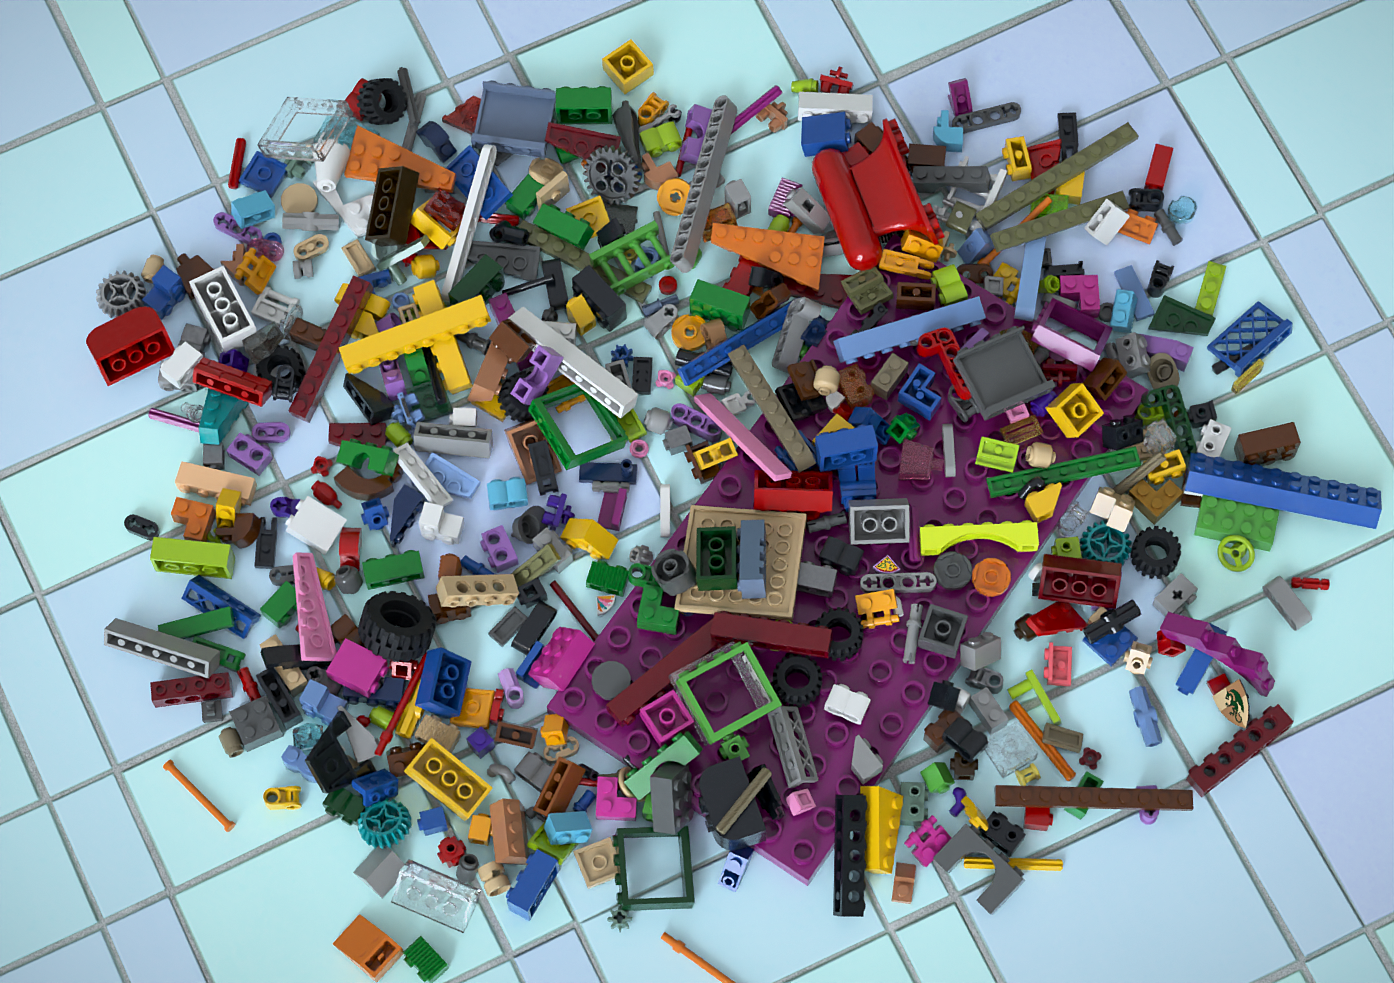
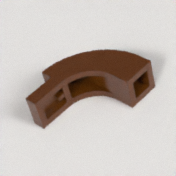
(366, 489)

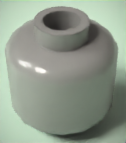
(657, 420)

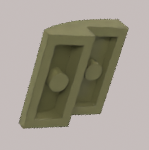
(867, 289)

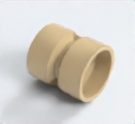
(494, 878)

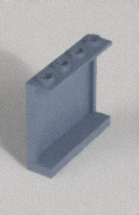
(514, 118)

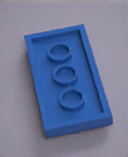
(464, 167)

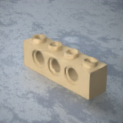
(477, 590)

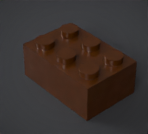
(1268, 445)

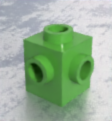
(731, 740)

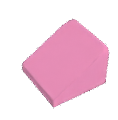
(800, 801)

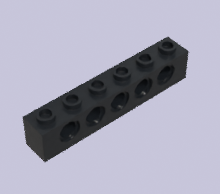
(842, 847)

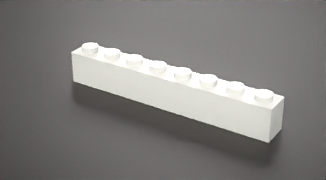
(578, 366)

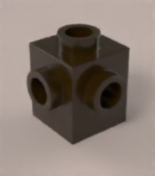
(962, 768)

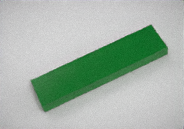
(199, 624)

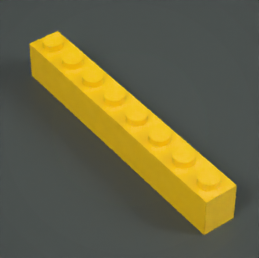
(415, 334)

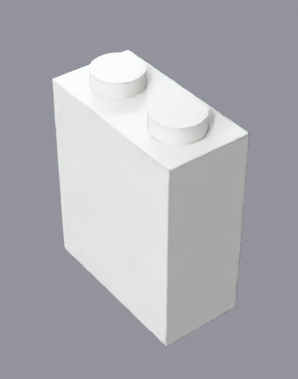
(315, 524)

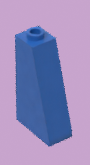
(1195, 668)

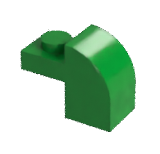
(417, 367)

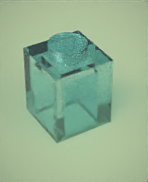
(307, 735)

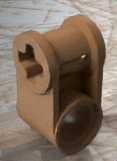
(713, 332)

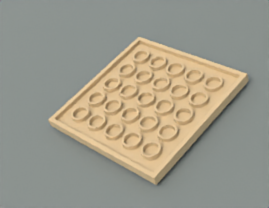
(783, 558)

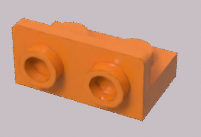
(1138, 227)

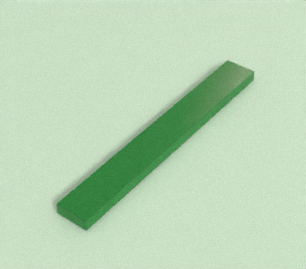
(1065, 471)

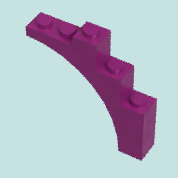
(1226, 649)

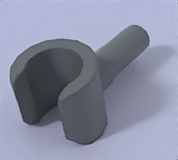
(530, 813)

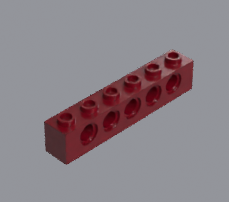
(1204, 784)

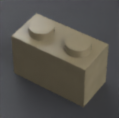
(889, 376)

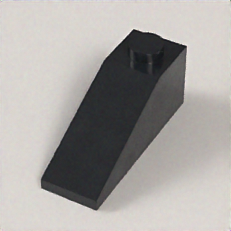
(369, 400)

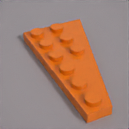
(374, 152)
(779, 251)

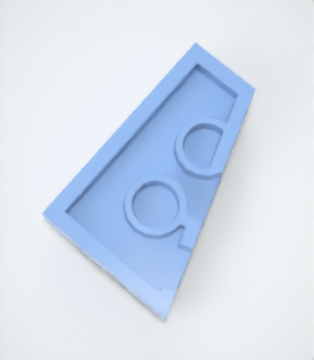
(451, 477)

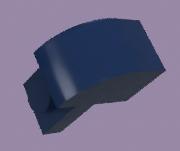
(436, 137)

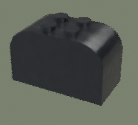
(719, 790)

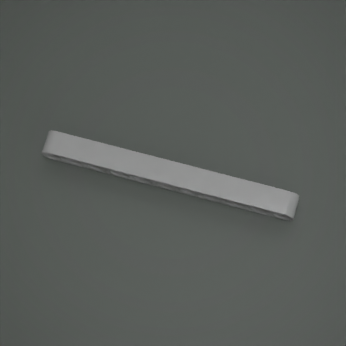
(703, 184)

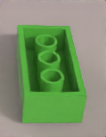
(1226, 517)

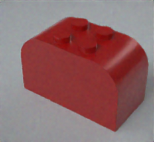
(129, 344)

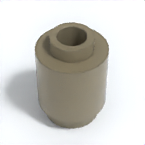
(231, 742)

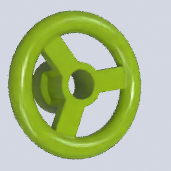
(1241, 547)

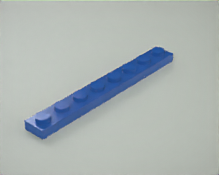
(718, 354)

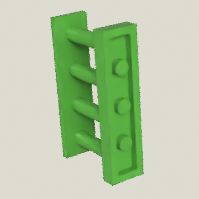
(632, 241)

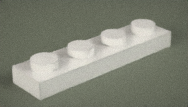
(422, 476)

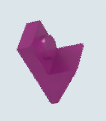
(960, 97)

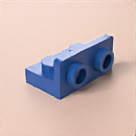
(376, 786)

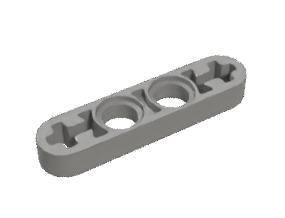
(898, 578)

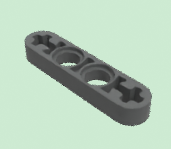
(984, 114)

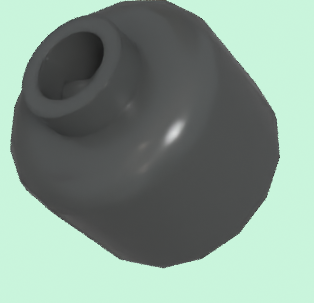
(348, 579)

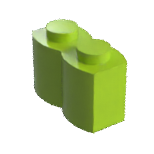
(660, 139)
(949, 285)

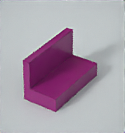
(612, 509)

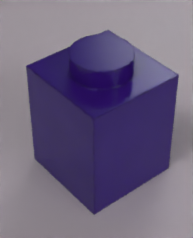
(480, 742)

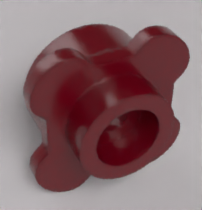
(1087, 752)

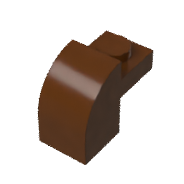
(244, 532)

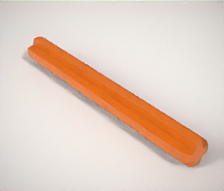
(1037, 735)

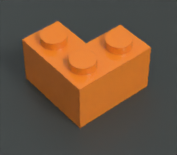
(197, 517)

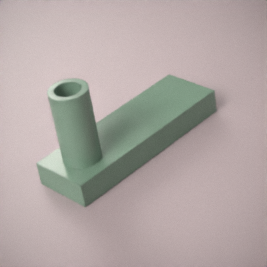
(390, 261)

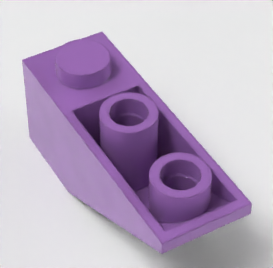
(392, 378)

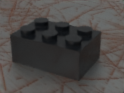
(600, 297)

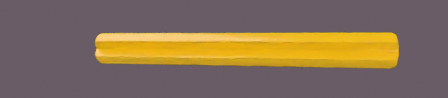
(1021, 863)

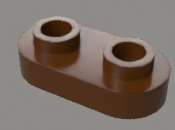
(975, 271)

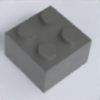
(942, 631)
(256, 723)

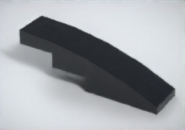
(288, 657)

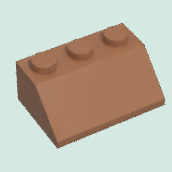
(489, 375)
(509, 831)

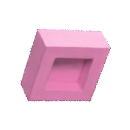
(1017, 413)

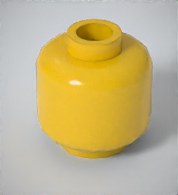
(425, 266)

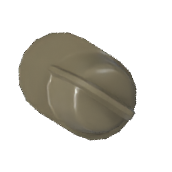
(1163, 371)

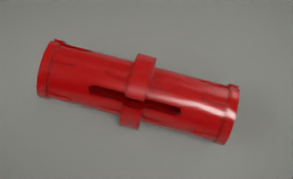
(249, 684)

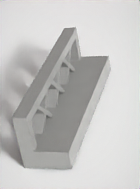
(789, 746)

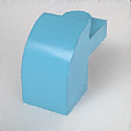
(947, 136)

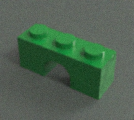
(354, 453)

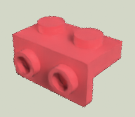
(1058, 665)

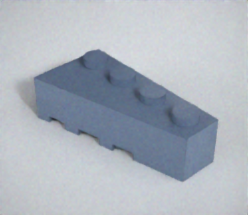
(752, 559)

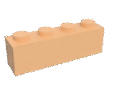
(210, 481)

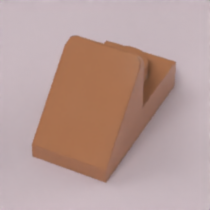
(230, 266)
(903, 883)

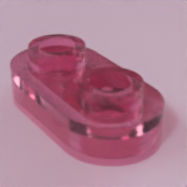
(265, 247)

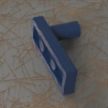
(608, 472)

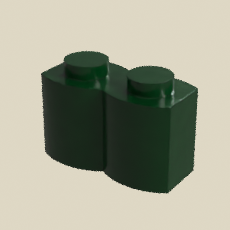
(344, 805)

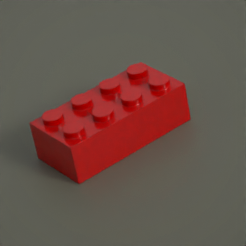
(799, 493)

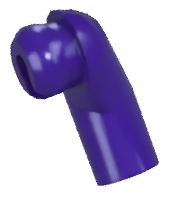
(959, 794)

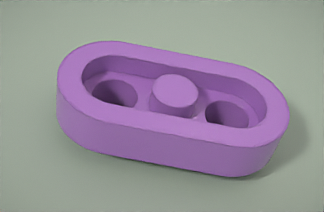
(271, 432)

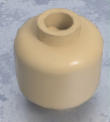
(826, 380)
(1040, 455)

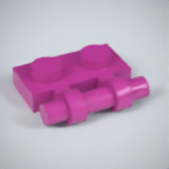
(931, 844)

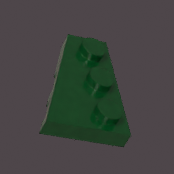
(1181, 318)

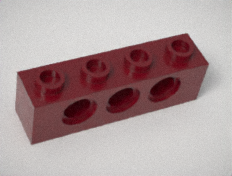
(191, 690)

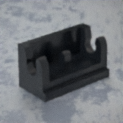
(1064, 270)

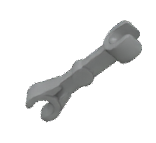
(660, 120)

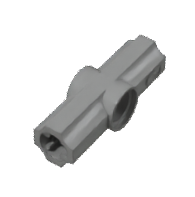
(310, 221)

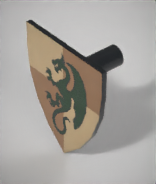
(1234, 703)

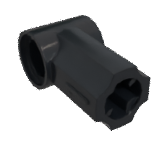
(506, 232)

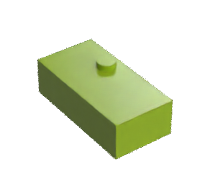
(192, 557)

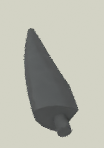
(627, 127)

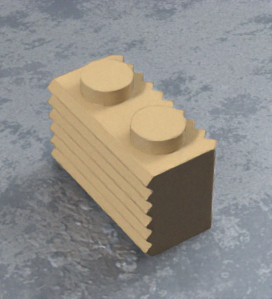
(444, 734)

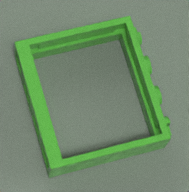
(718, 659)

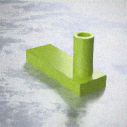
(1033, 683)

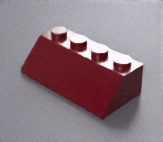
(1080, 581)

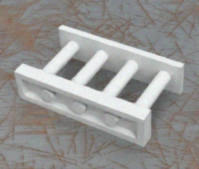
(996, 180)

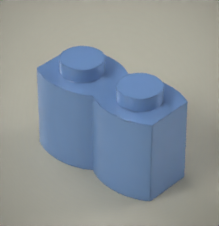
(295, 761)

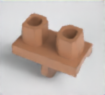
(776, 114)

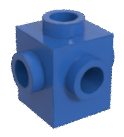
(374, 514)

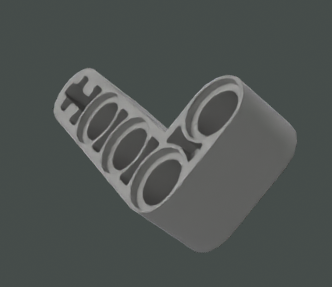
(797, 319)

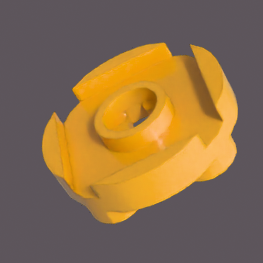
(669, 187)
(679, 332)

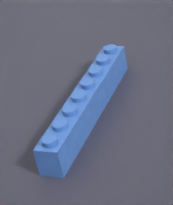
(908, 330)

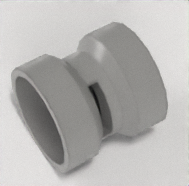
(307, 269)

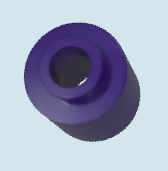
(1038, 405)

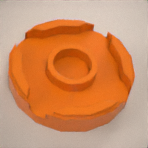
(991, 577)

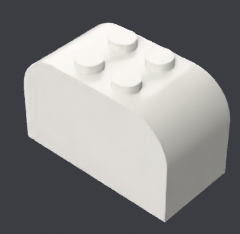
(223, 309)

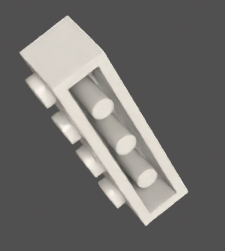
(856, 106)

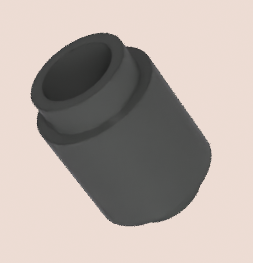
(717, 384)
(467, 868)

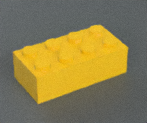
(448, 779)

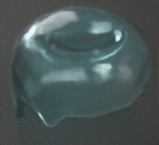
(1182, 210)

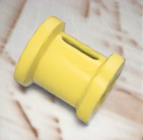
(1020, 775)

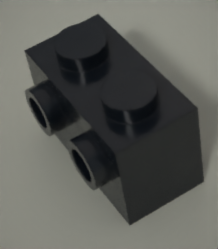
(1122, 432)
(1003, 833)

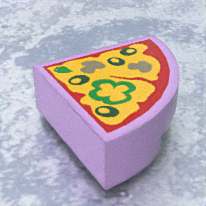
(886, 566)

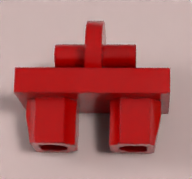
(827, 82)

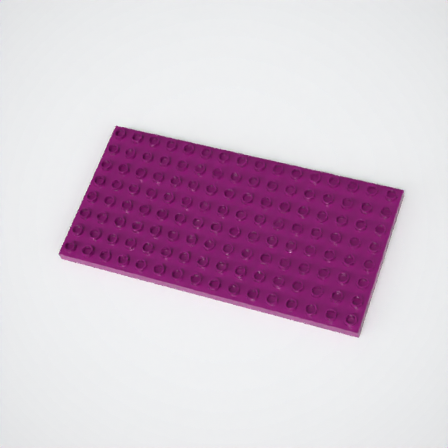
(896, 688)

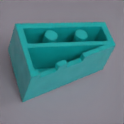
(218, 416)

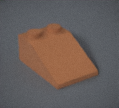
(519, 438)

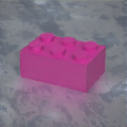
(561, 658)

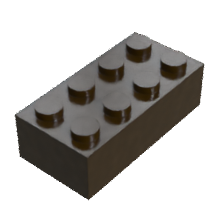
(392, 206)

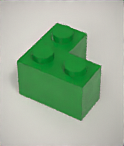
(653, 615)

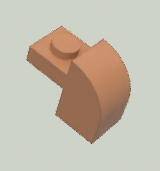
(654, 175)

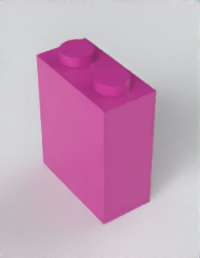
(357, 668)

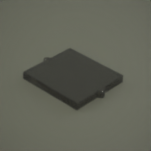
(625, 214)

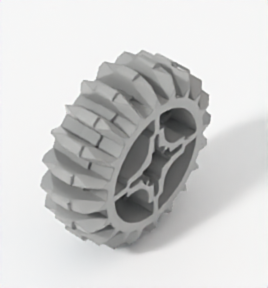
(122, 285)

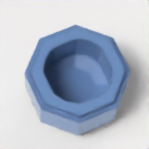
(399, 300)

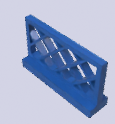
(1261, 349)

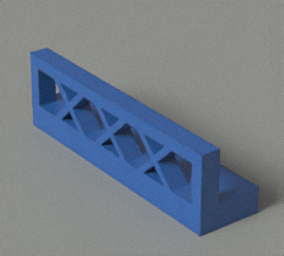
(220, 599)

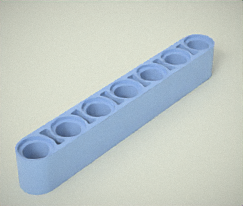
(1029, 280)

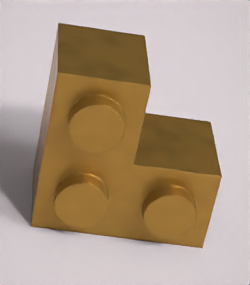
(1155, 503)

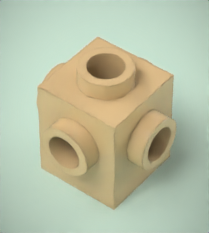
(1138, 658)

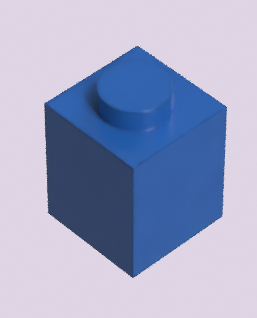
(432, 821)

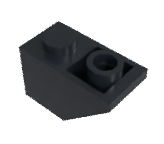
(610, 233)

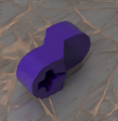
(284, 506)

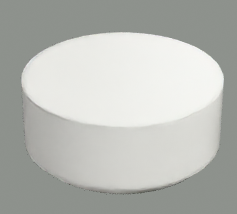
(1035, 572)

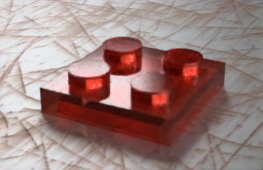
(445, 209)

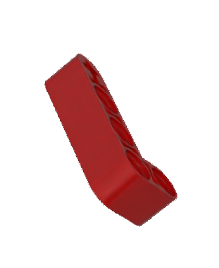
(943, 348)

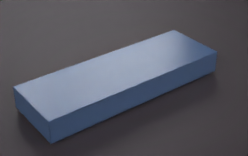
(1129, 281)

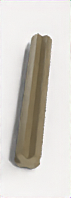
(1139, 473)
(743, 801)

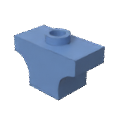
(976, 246)

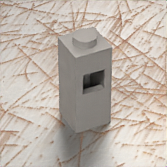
(807, 210)

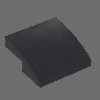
(798, 409)

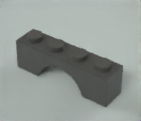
(971, 178)

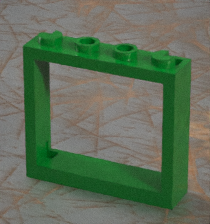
(539, 412)

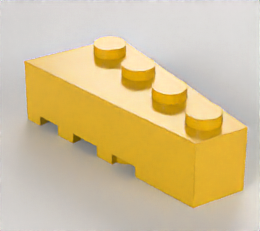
(882, 828)

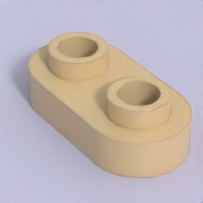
(310, 247)

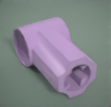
(511, 687)

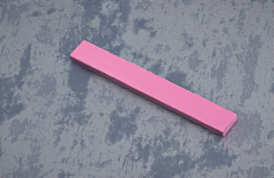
(742, 437)

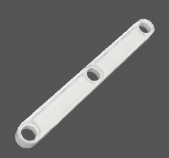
(469, 219)

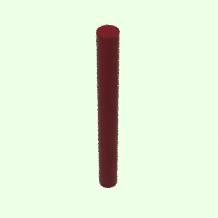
(574, 610)

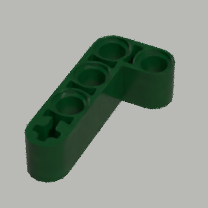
(1173, 422)

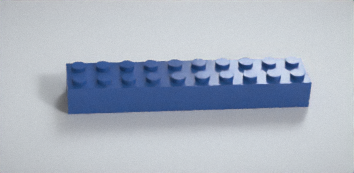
(1283, 490)

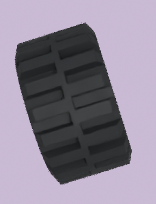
(370, 105)
(282, 356)
(511, 404)
(1160, 538)
(849, 622)
(797, 665)

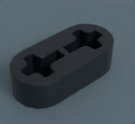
(143, 523)

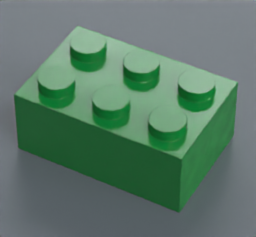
(584, 105)
(718, 302)

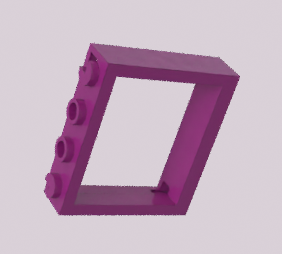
(1064, 345)

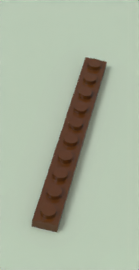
(1093, 798)

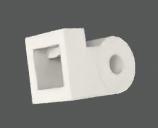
(963, 700)

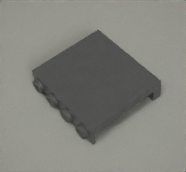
(1002, 373)

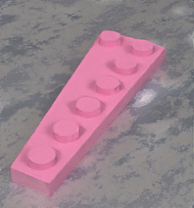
(313, 620)

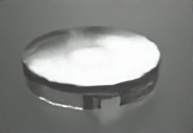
(292, 313)

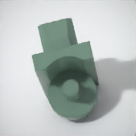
(295, 168)

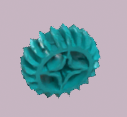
(1098, 544)
(386, 826)

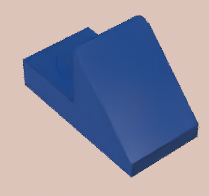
(378, 279)

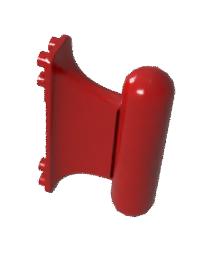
(872, 198)

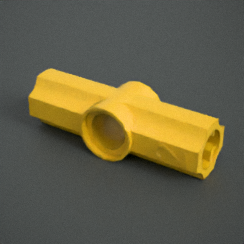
(410, 717)

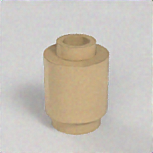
(151, 267)

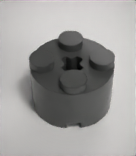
(674, 571)

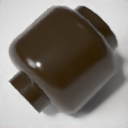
(1023, 630)

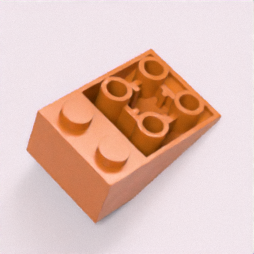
(368, 948)

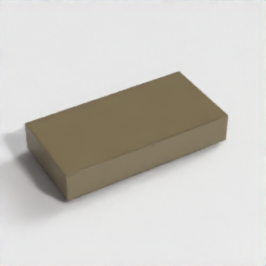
(1062, 737)

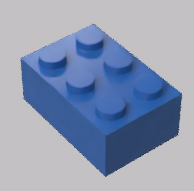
(846, 448)
(443, 683)
(532, 884)

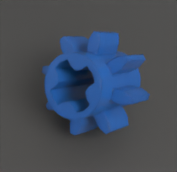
(622, 350)

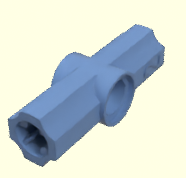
(1145, 716)

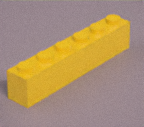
(448, 352)

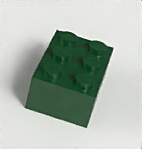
(483, 279)
(716, 558)

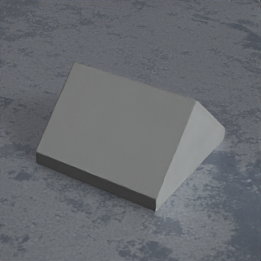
(380, 870)

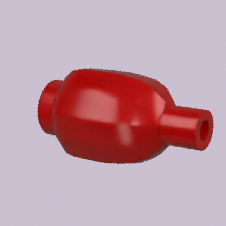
(326, 494)

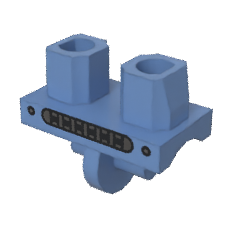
(407, 402)

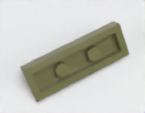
(536, 565)

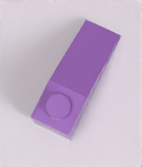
(1177, 350)

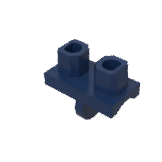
(815, 332)

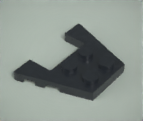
(329, 762)

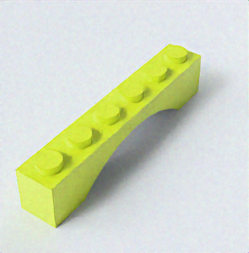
(1019, 536)

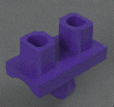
(554, 519)

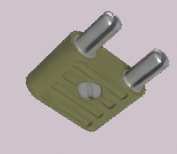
(960, 216)

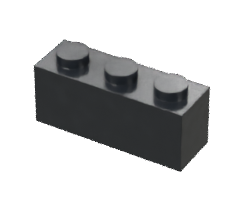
(279, 698)

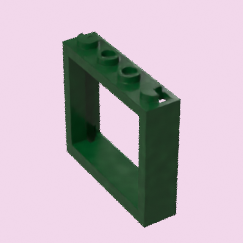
(627, 904)

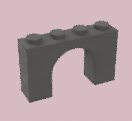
(1006, 877)

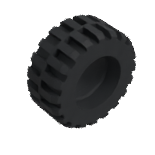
(396, 626)

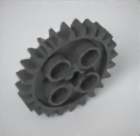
(612, 175)

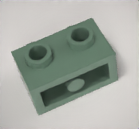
(913, 803)

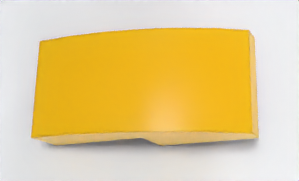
(976, 817)

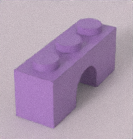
(697, 120)
(545, 365)

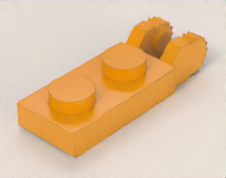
(905, 264)

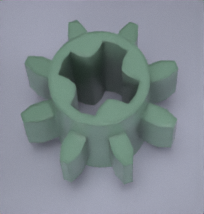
(624, 924)

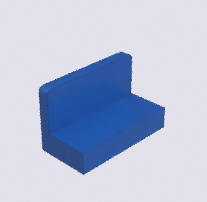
(525, 667)

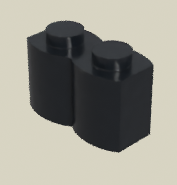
(841, 556)
(965, 739)

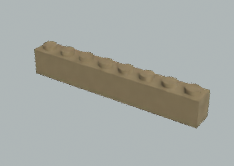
(771, 408)

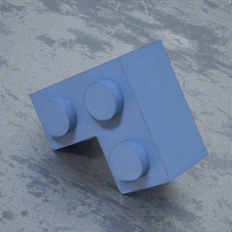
(320, 703)

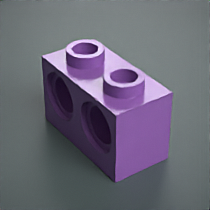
(247, 456)
(503, 547)

